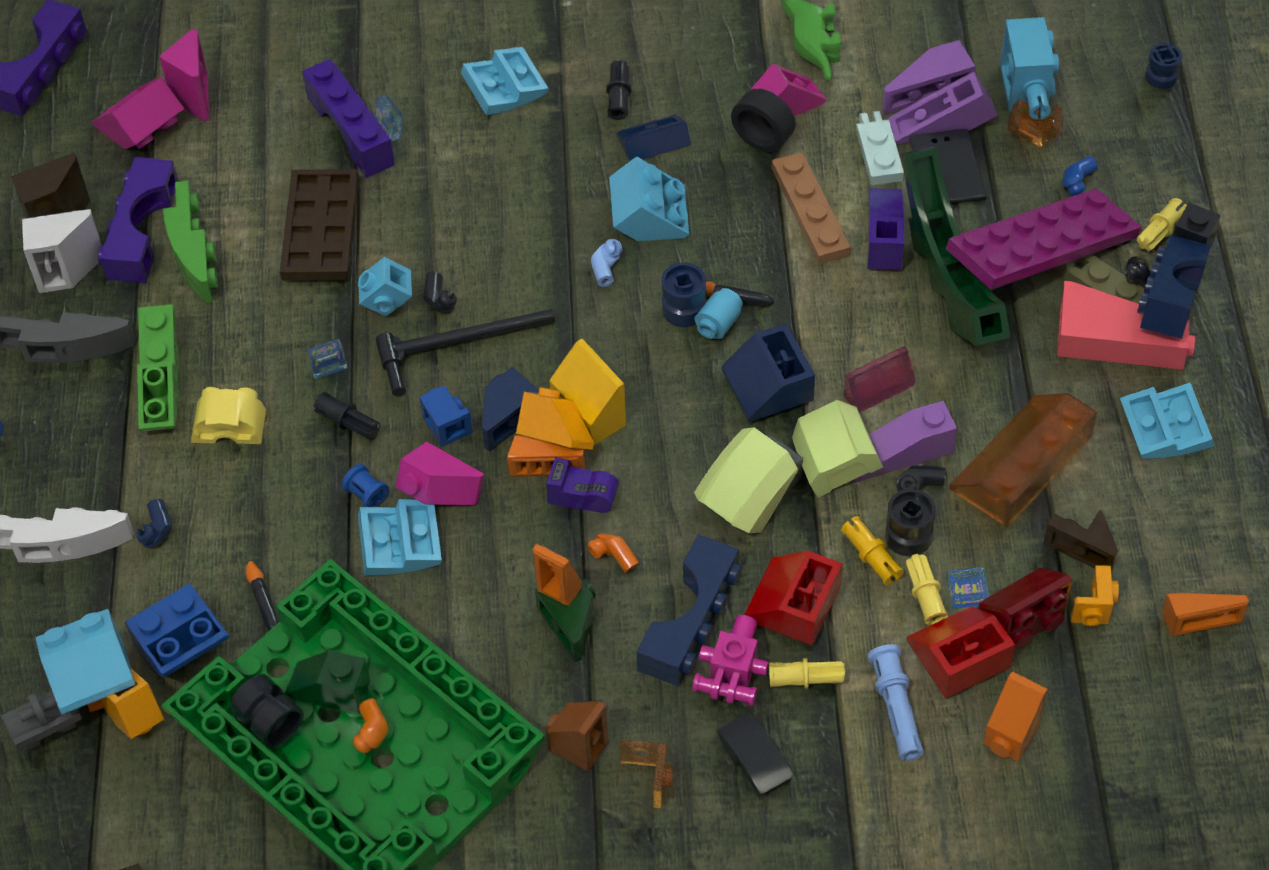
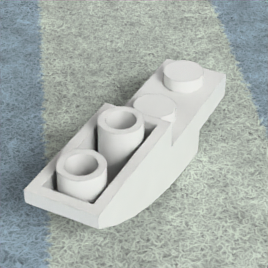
(66, 537)

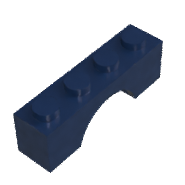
(1170, 286)
(672, 645)

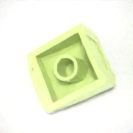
(834, 446)
(747, 480)

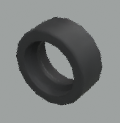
(773, 110)

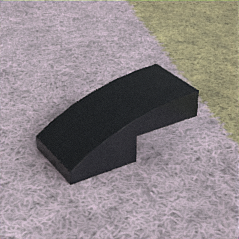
(755, 753)

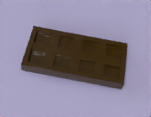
(319, 225)

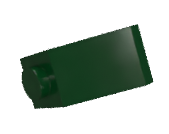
(570, 622)
(330, 681)

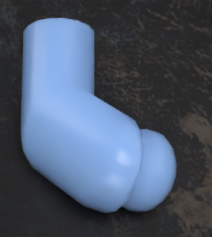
(604, 259)

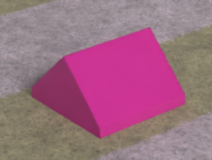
(187, 74)

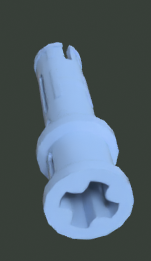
(893, 686)

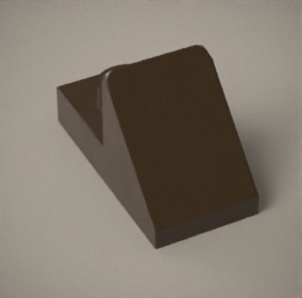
(1089, 546)

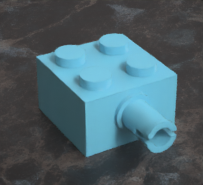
(1029, 64)

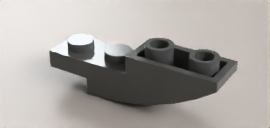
(72, 339)

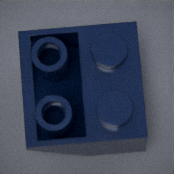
(770, 373)

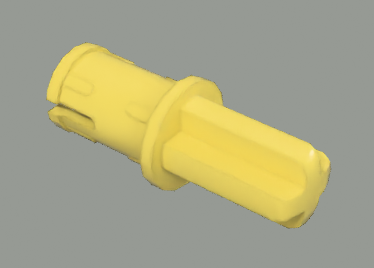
(1161, 225)
(926, 589)
(806, 673)

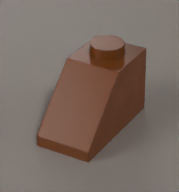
(579, 733)

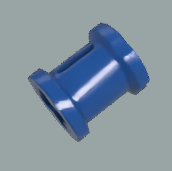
(365, 486)

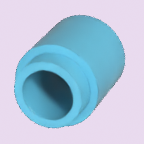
(718, 313)

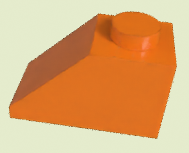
(1015, 717)

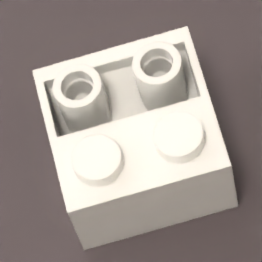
(60, 248)

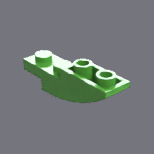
(190, 242)
(157, 368)

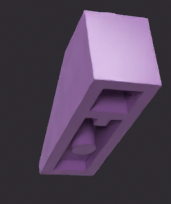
(927, 75)
(954, 107)
(914, 438)

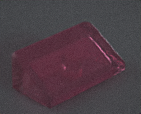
(879, 379)

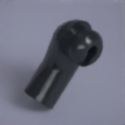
(1137, 271)
(435, 297)
(918, 476)

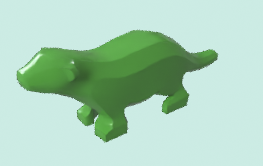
(810, 33)

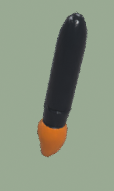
(746, 296)
(262, 596)

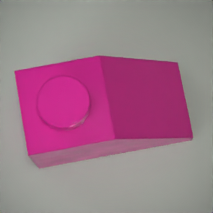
(794, 89)
(438, 477)

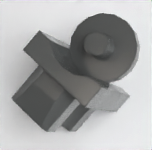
(38, 720)

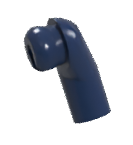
(158, 528)

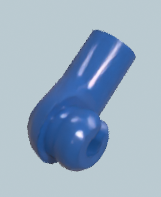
(1076, 172)

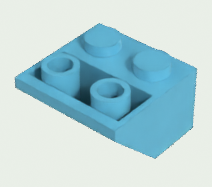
(648, 203)

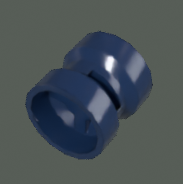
(1163, 65)

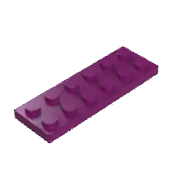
(1043, 238)

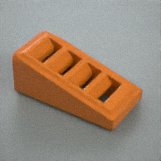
(536, 456)
(555, 575)
(1199, 612)

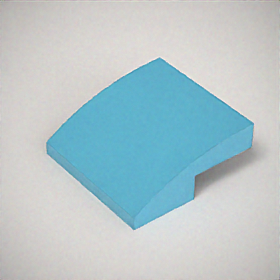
(504, 81)
(1167, 422)
(399, 538)

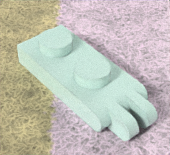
(879, 149)

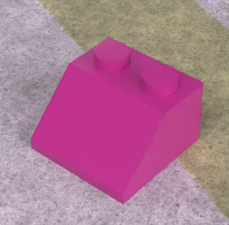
(140, 114)

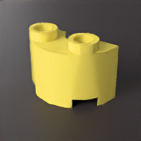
(229, 415)

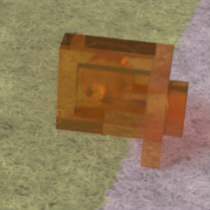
(1031, 129)

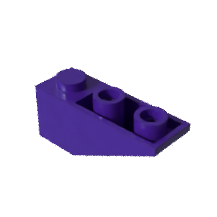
(885, 229)

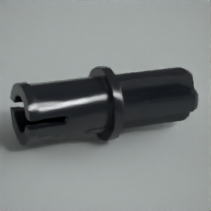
(618, 90)
(346, 416)

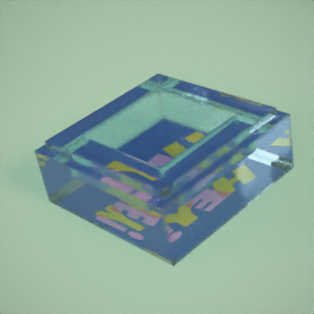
(389, 117)
(326, 358)
(967, 587)

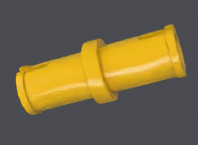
(872, 550)

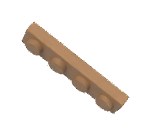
(810, 208)

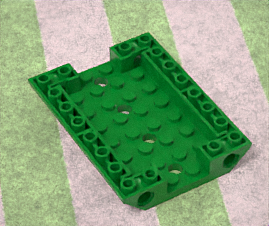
(444, 732)

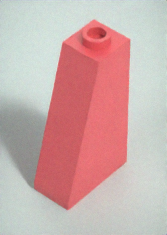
(1109, 330)

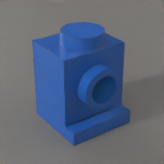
(445, 415)

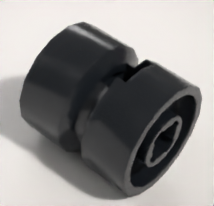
(910, 522)
(270, 712)

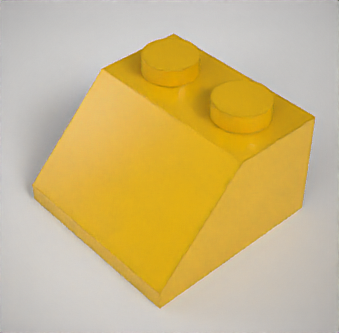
(594, 390)

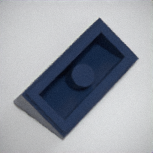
(654, 137)

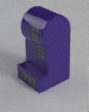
(580, 487)

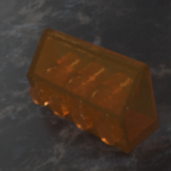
(1026, 455)

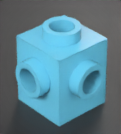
(385, 286)

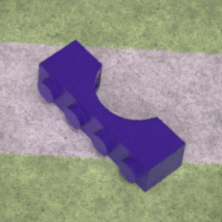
(58, 31)
(362, 133)
(147, 189)

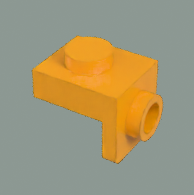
(1098, 608)

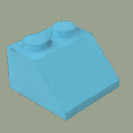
(85, 660)

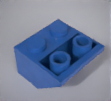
(175, 631)

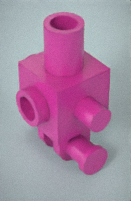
(732, 664)

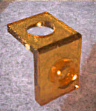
(656, 757)

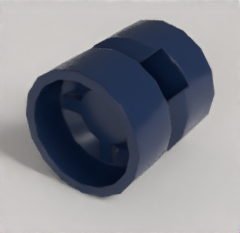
(683, 293)

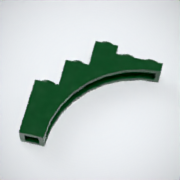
(969, 303)

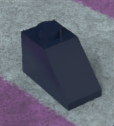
(503, 406)

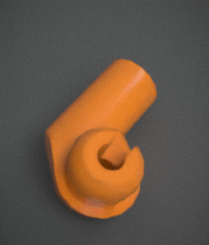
(613, 546)
(374, 728)

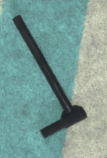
(393, 351)

